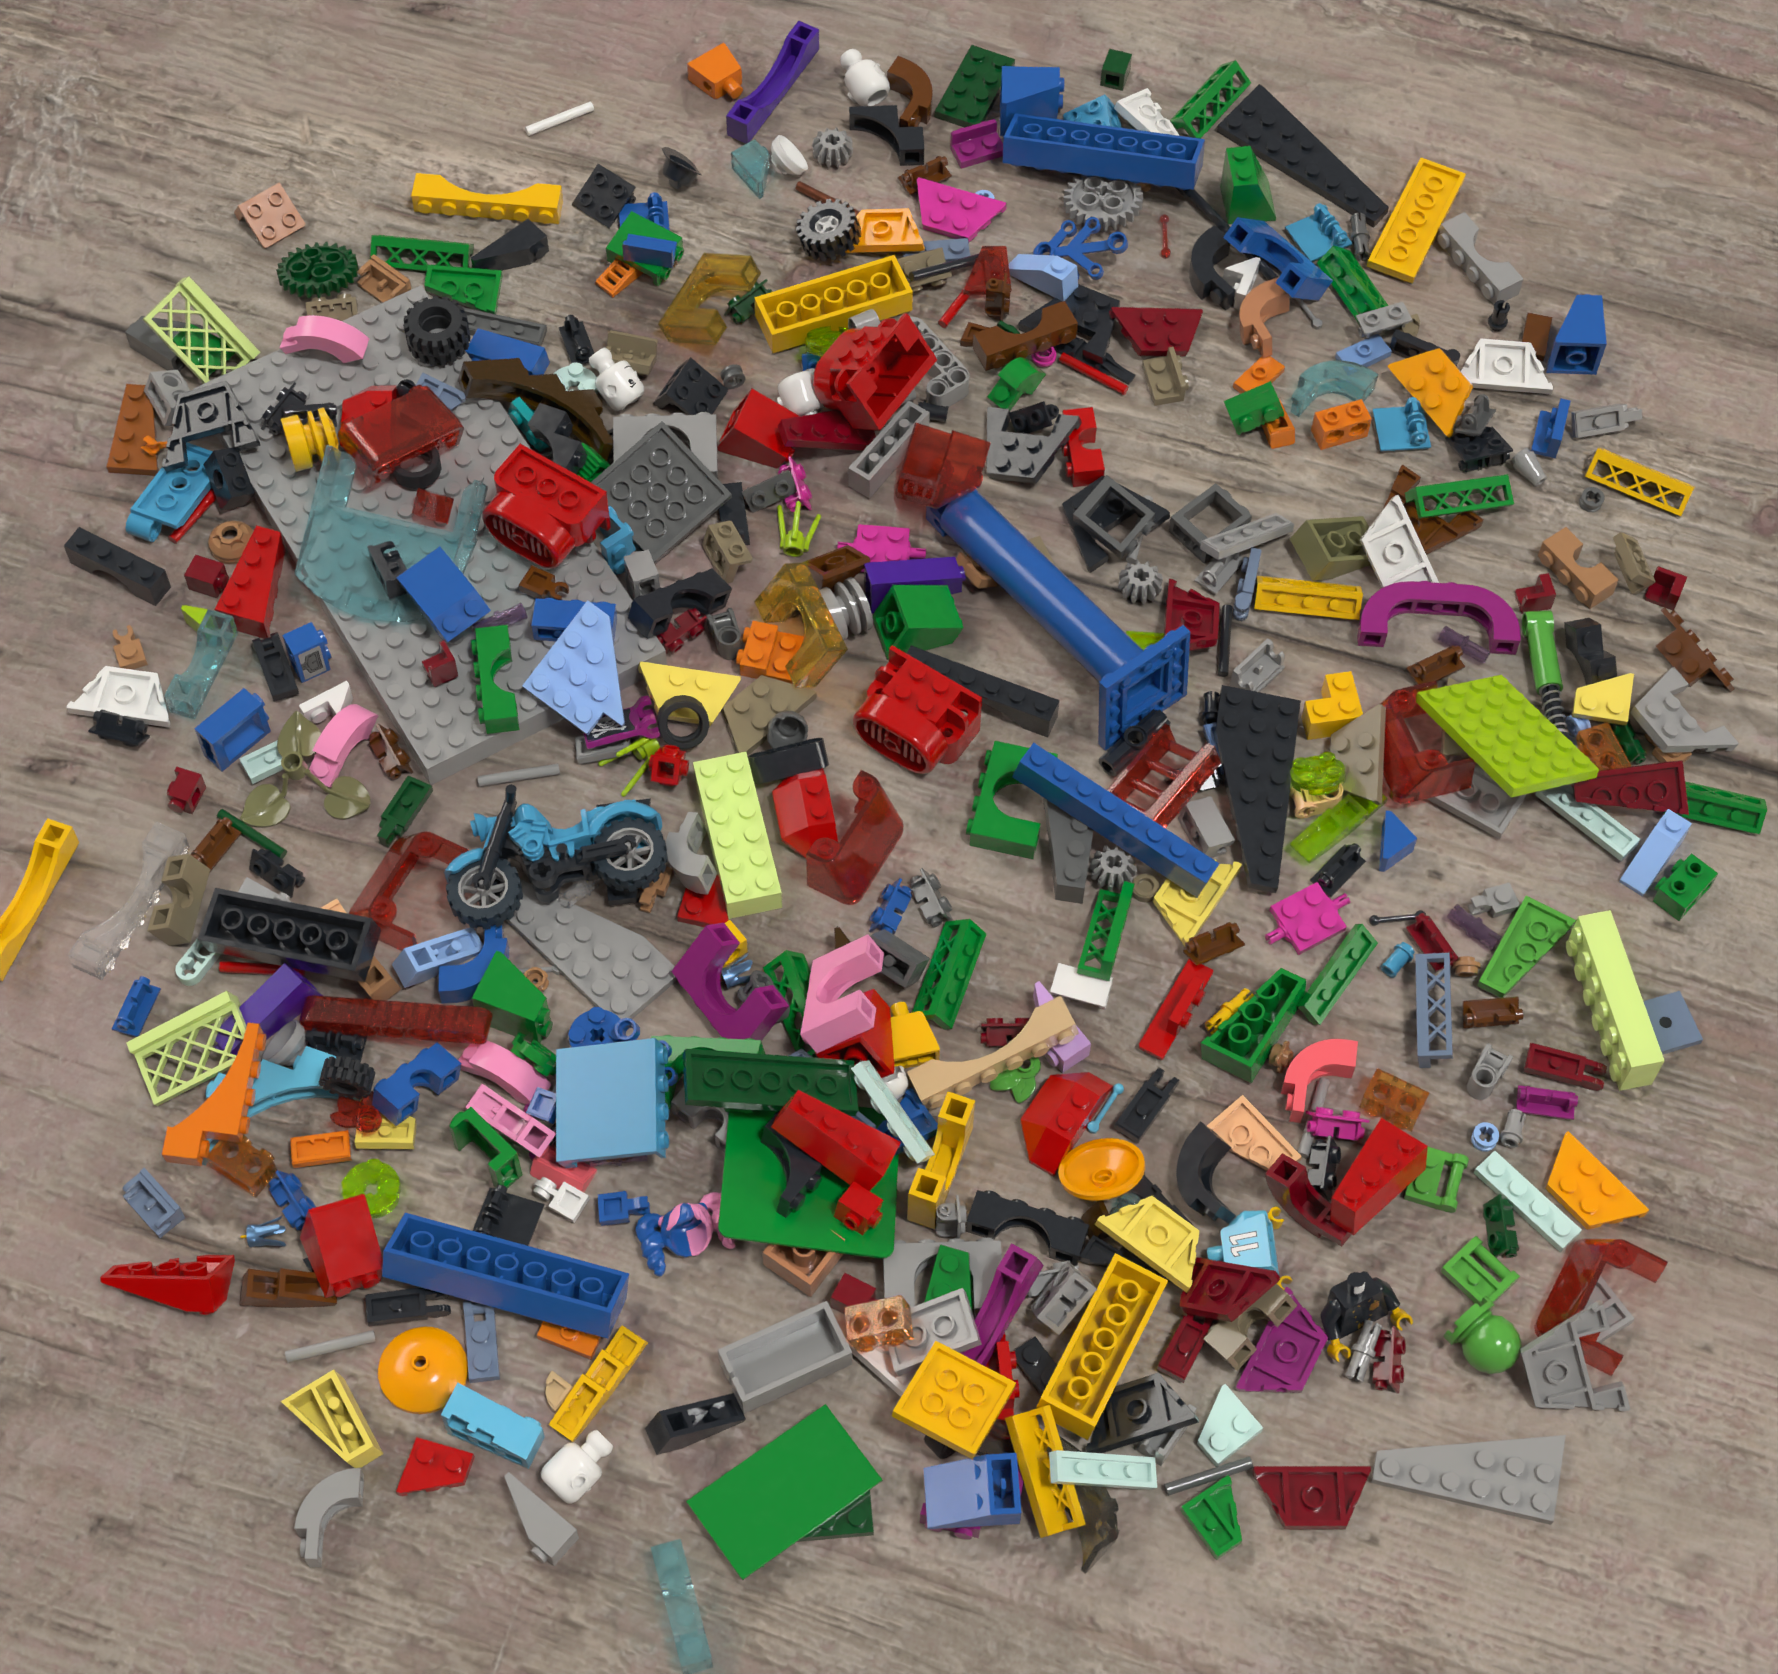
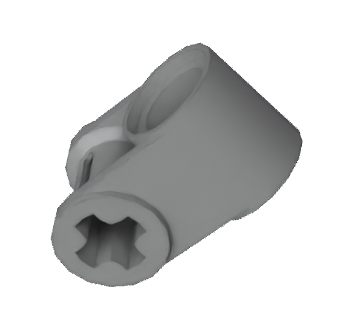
(1489, 1068)

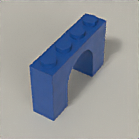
(1299, 275)

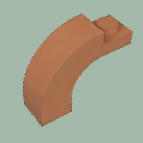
(1256, 308)

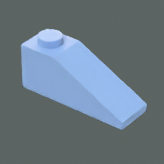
(1046, 273)
(1655, 852)
(423, 960)

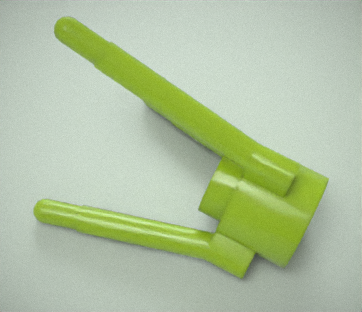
(794, 542)
(641, 749)

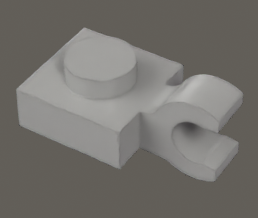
(1497, 900)

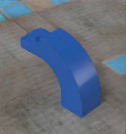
(460, 982)

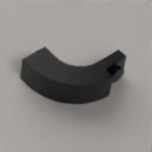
(1205, 281)
(1195, 1172)

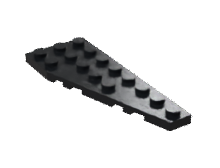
(1257, 753)

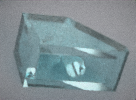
(752, 166)

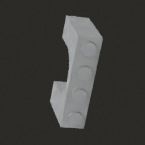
(696, 431)
(911, 1259)

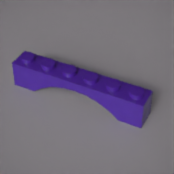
(752, 111)

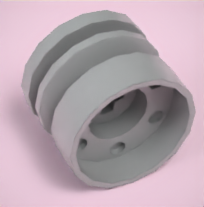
(848, 607)

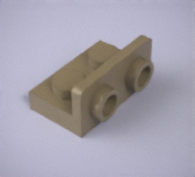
(920, 261)
(340, 308)
(1165, 378)
(725, 549)
(1632, 563)

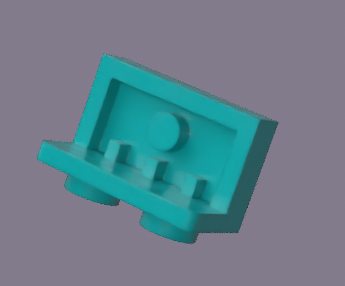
(521, 415)

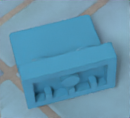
(1098, 111)

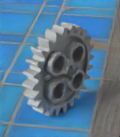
(1103, 198)

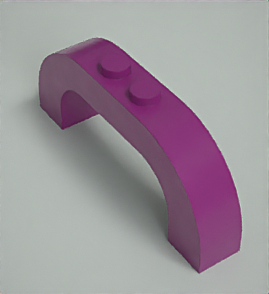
(1440, 599)

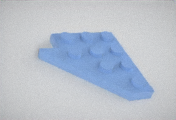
(581, 672)

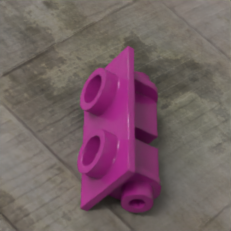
(1546, 1102)

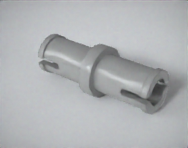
(1363, 1351)

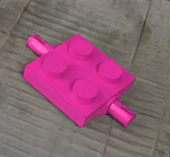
(884, 543)
(1307, 918)

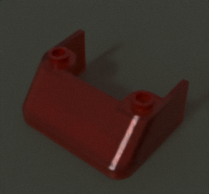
(940, 466)
(1411, 773)
(380, 890)
(1578, 1281)

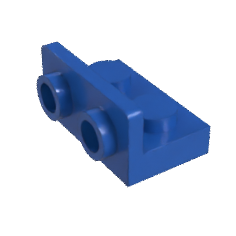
(1550, 430)

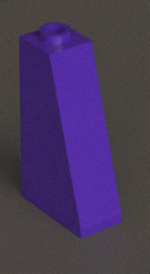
(881, 576)
(271, 1005)

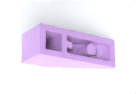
(1062, 1055)

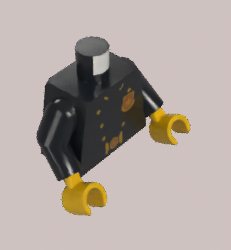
(1352, 1303)

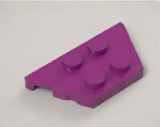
(1284, 1354)

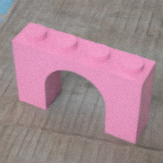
(834, 1019)

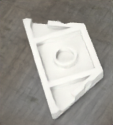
(1506, 367)
(1395, 547)
(125, 693)

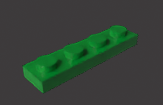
(1337, 974)

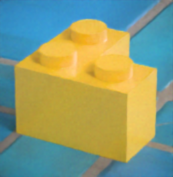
(1335, 710)

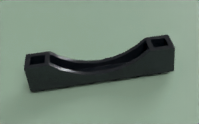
(1024, 706)

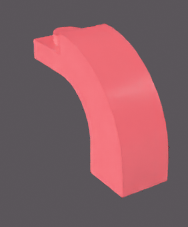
(1320, 1059)

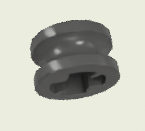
(732, 376)
(1591, 506)

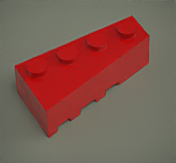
(254, 583)
(836, 1140)
(1377, 1176)

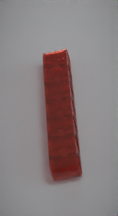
(396, 1019)

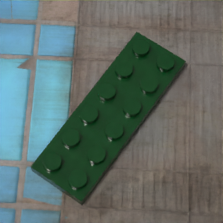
(766, 1080)

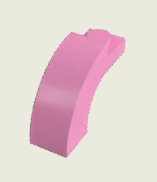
(325, 335)
(338, 739)
(504, 1069)
(511, 1120)

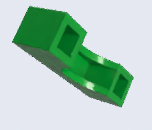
(493, 653)

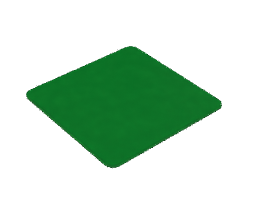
(756, 1181)

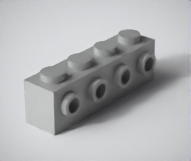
(886, 450)

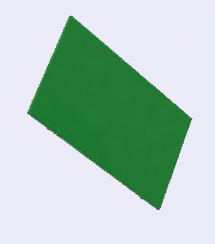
(784, 1491)

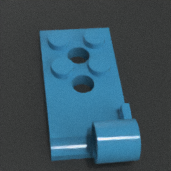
(169, 505)

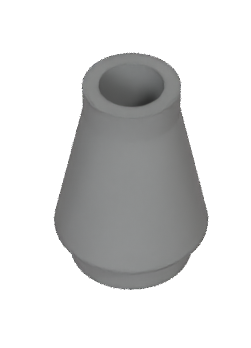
(1528, 466)

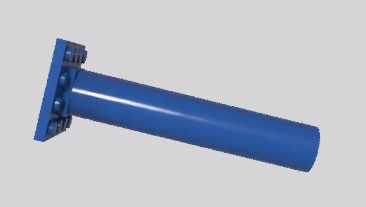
(1128, 677)

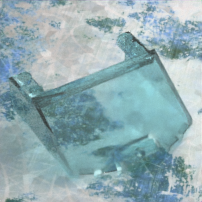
(336, 539)

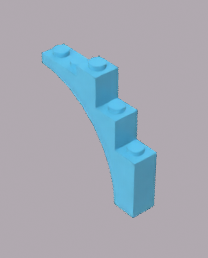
(282, 1085)

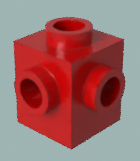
(665, 773)

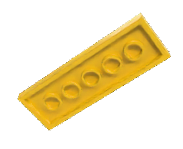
(1416, 220)

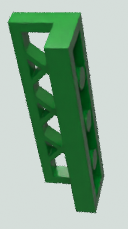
(1204, 96)
(420, 244)
(1351, 281)
(1461, 490)
(1725, 808)
(1117, 917)
(954, 972)
(796, 977)

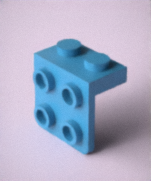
(617, 543)

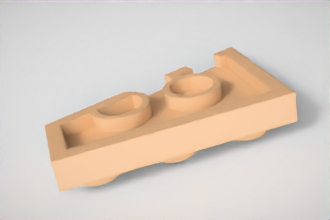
(1251, 1135)

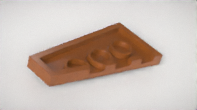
(133, 424)

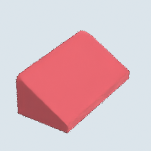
(548, 1167)

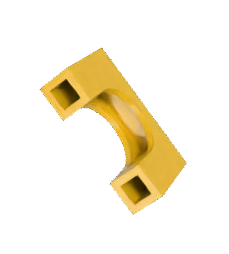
(933, 1184)

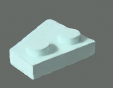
(1227, 1427)

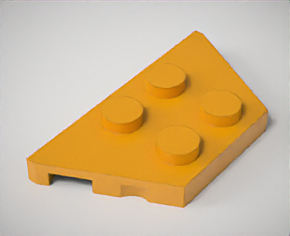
(887, 231)
(1436, 384)
(1590, 1188)

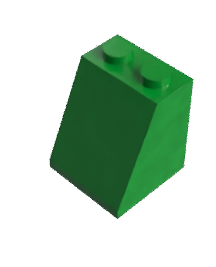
(1245, 187)
(917, 617)
(513, 1000)

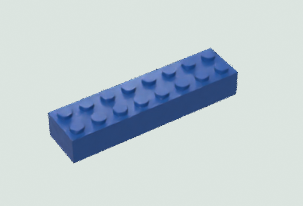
(1103, 151)
(505, 1275)

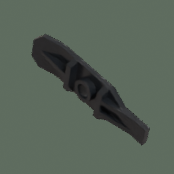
(1109, 367)

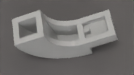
(691, 869)
(323, 1502)

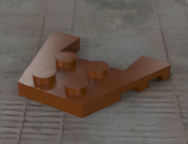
(1431, 531)

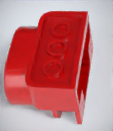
(872, 371)
(543, 508)
(917, 715)

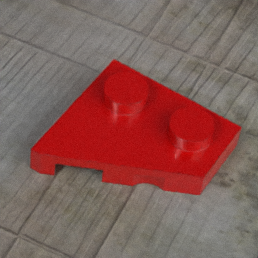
(703, 908)
(434, 1467)

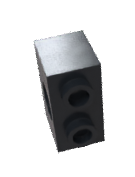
(229, 478)

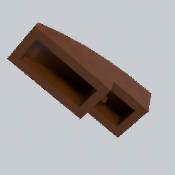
(283, 1289)

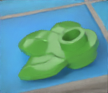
(1019, 1080)

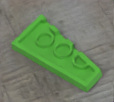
(1527, 940)

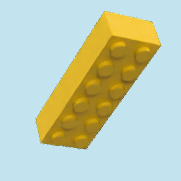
(832, 299)
(1101, 1345)

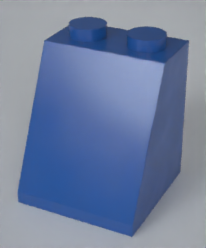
(1029, 92)
(1580, 338)

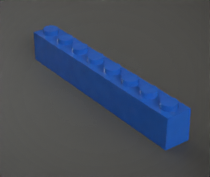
(1115, 820)

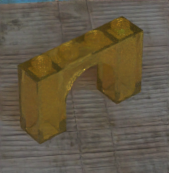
(713, 273)
(822, 641)

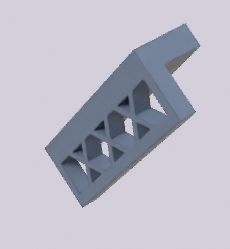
(1424, 1013)

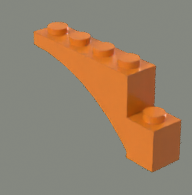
(224, 1112)

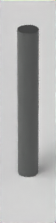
(1208, 1476)

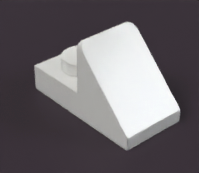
(1242, 278)
(327, 703)

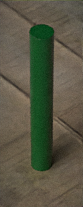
(253, 834)

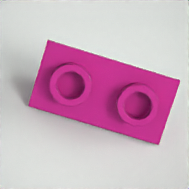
(803, 492)
(1324, 1122)

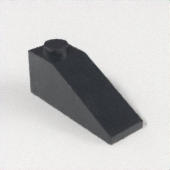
(514, 249)
(693, 1422)

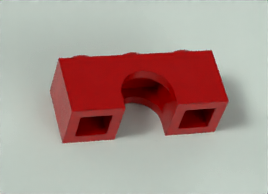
(1083, 464)

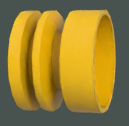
(308, 438)

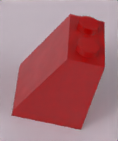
(754, 431)
(870, 1045)
(342, 1246)

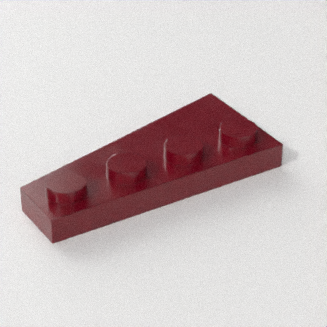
(824, 431)
(1637, 787)

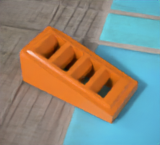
(621, 283)
(1280, 431)

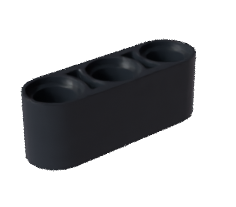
(788, 760)

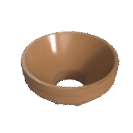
(229, 550)

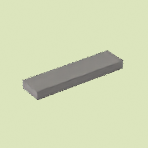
(1246, 536)

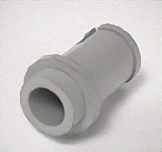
(1511, 1135)

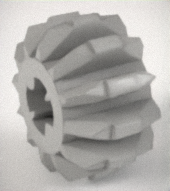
(832, 147)
(1140, 582)
(1112, 867)

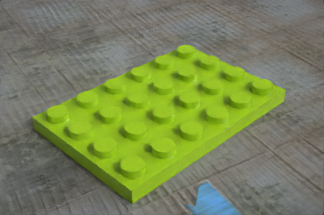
(1506, 735)

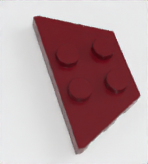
(1157, 329)
(1193, 611)
(1225, 1289)
(1312, 1494)

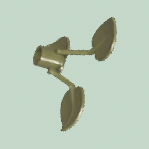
(266, 804)

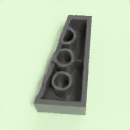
(1069, 853)

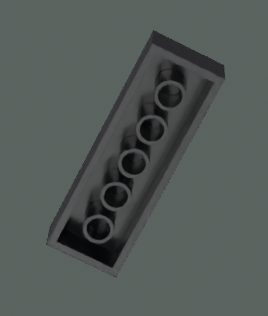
(289, 934)

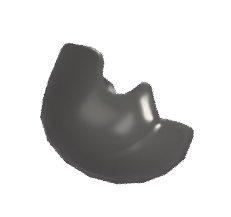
(786, 729)

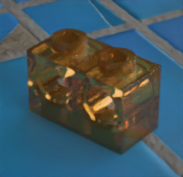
(1608, 752)
(1397, 1093)
(238, 1167)
(879, 1316)

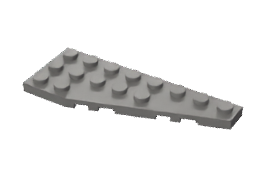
(594, 954)

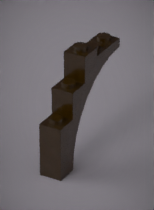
(510, 379)

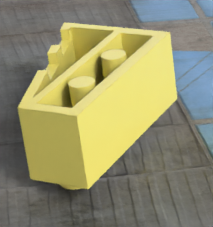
(336, 1418)

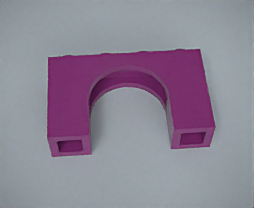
(700, 976)

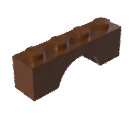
(997, 347)

